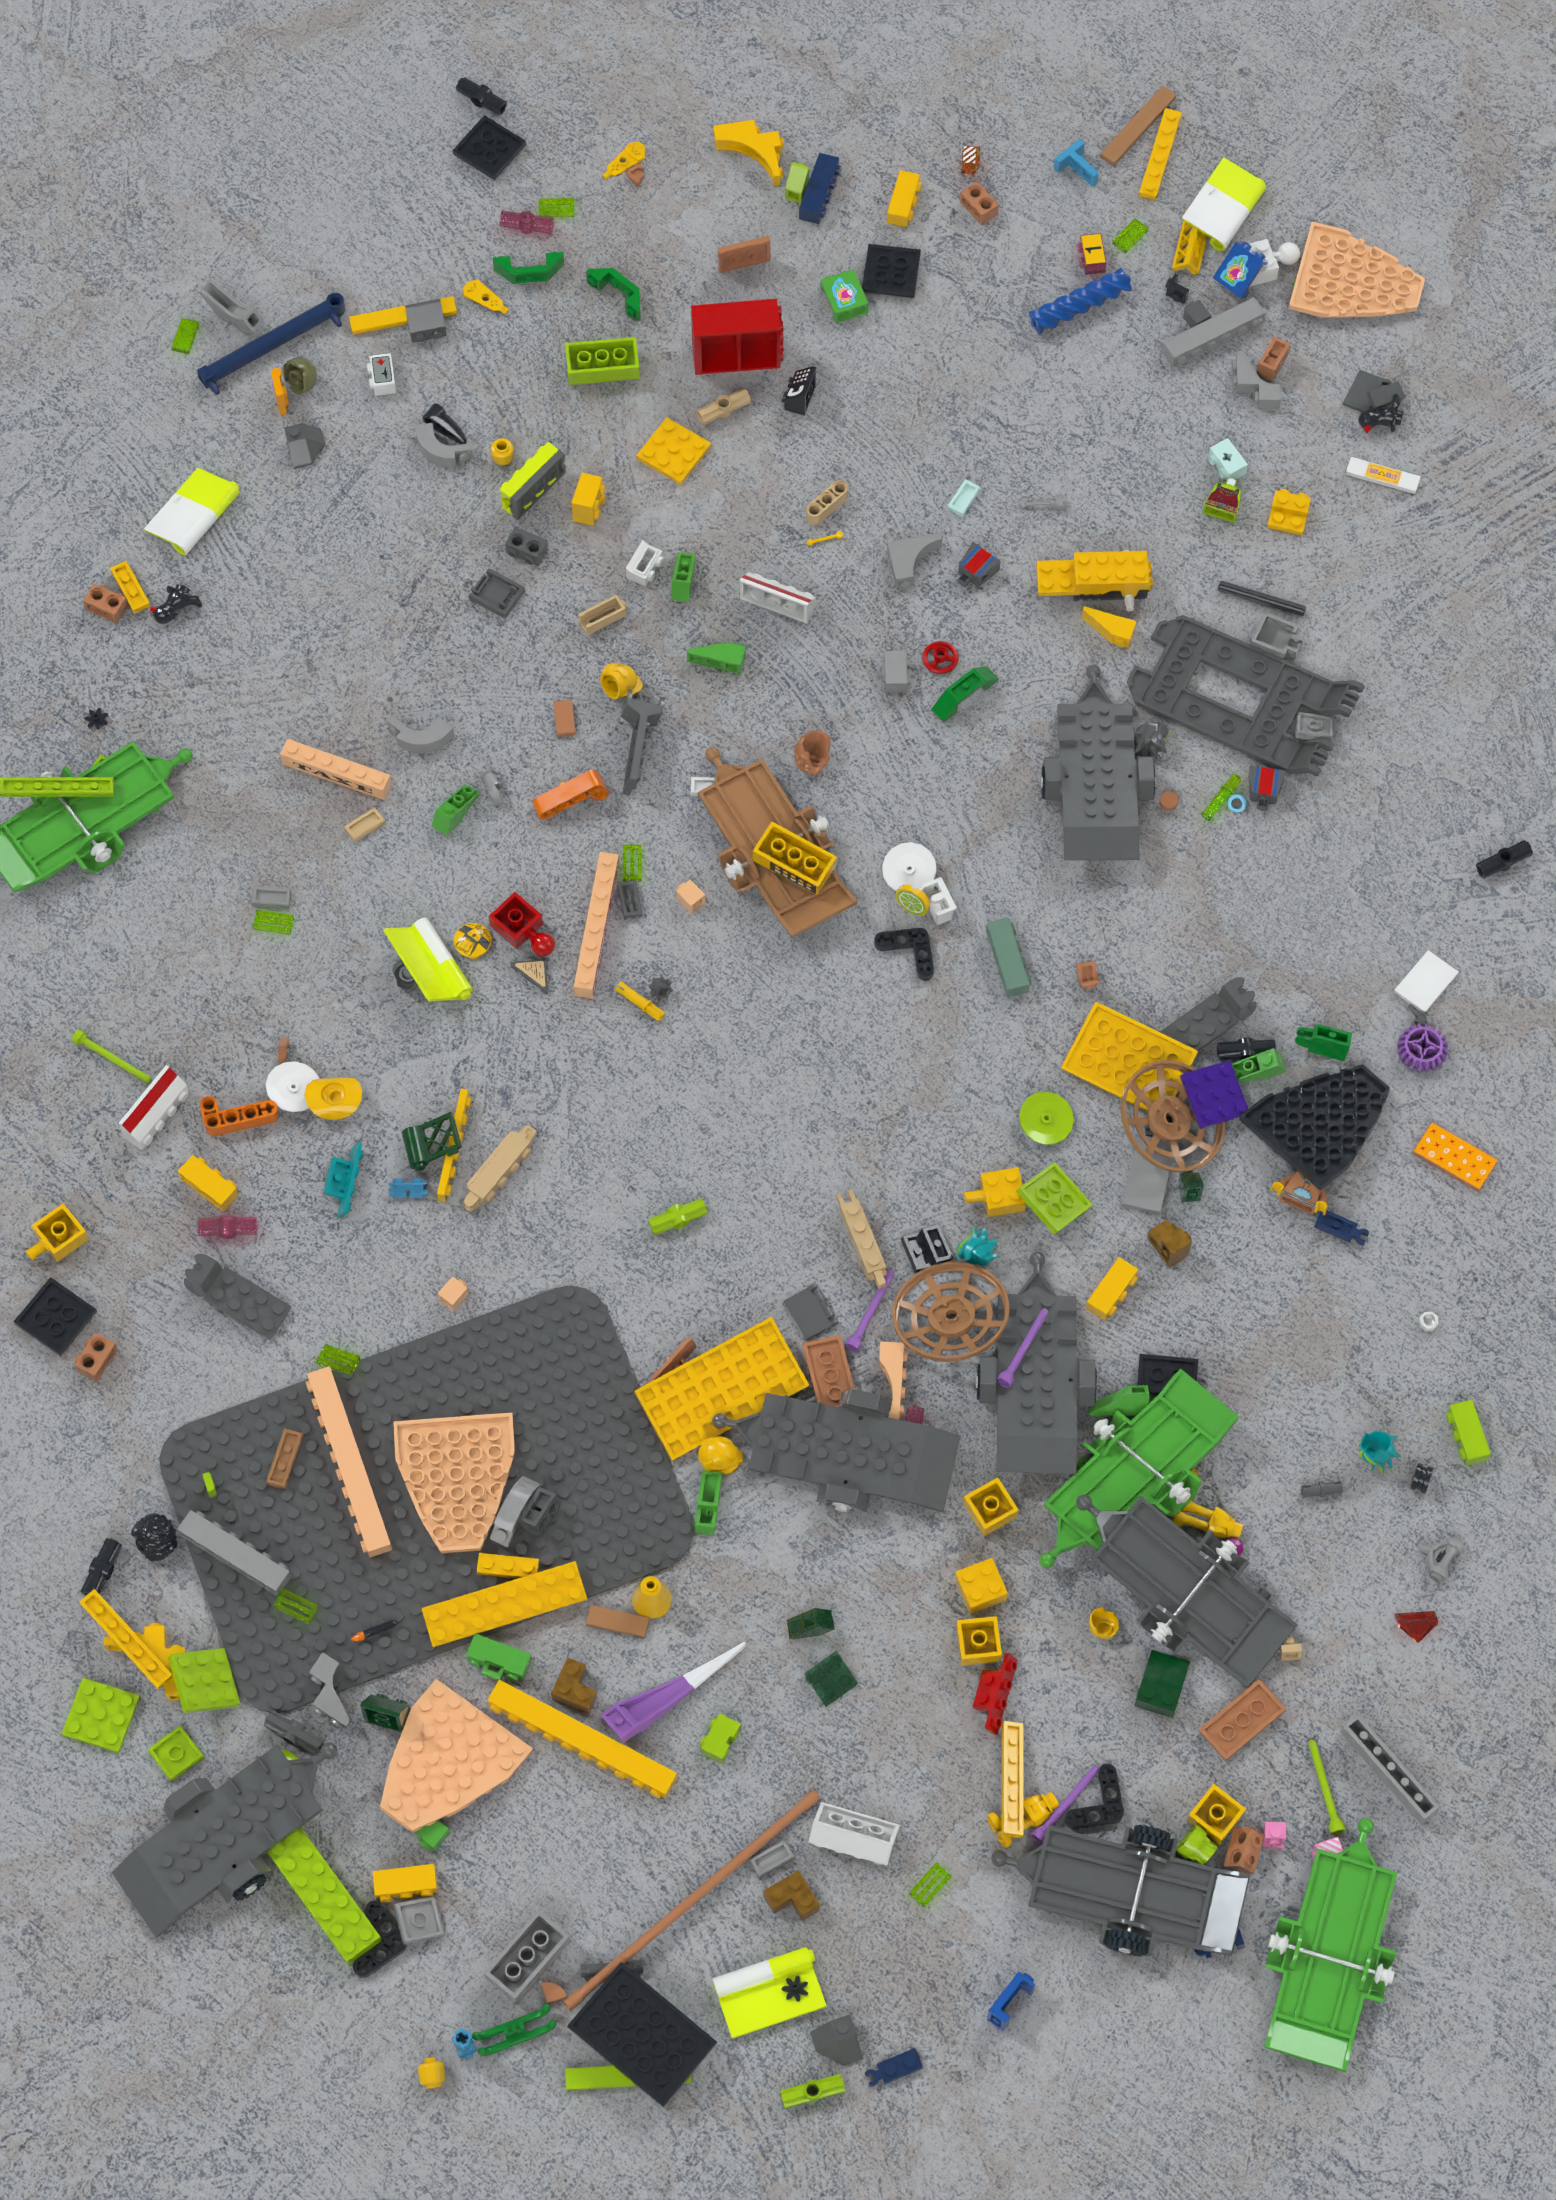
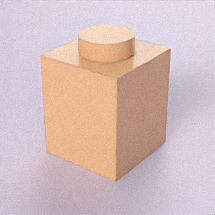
(690, 896)
(453, 1293)

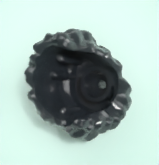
(155, 1536)

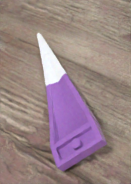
(642, 1710)

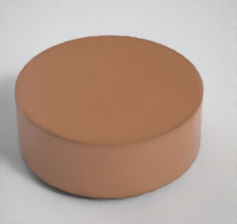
(1169, 801)

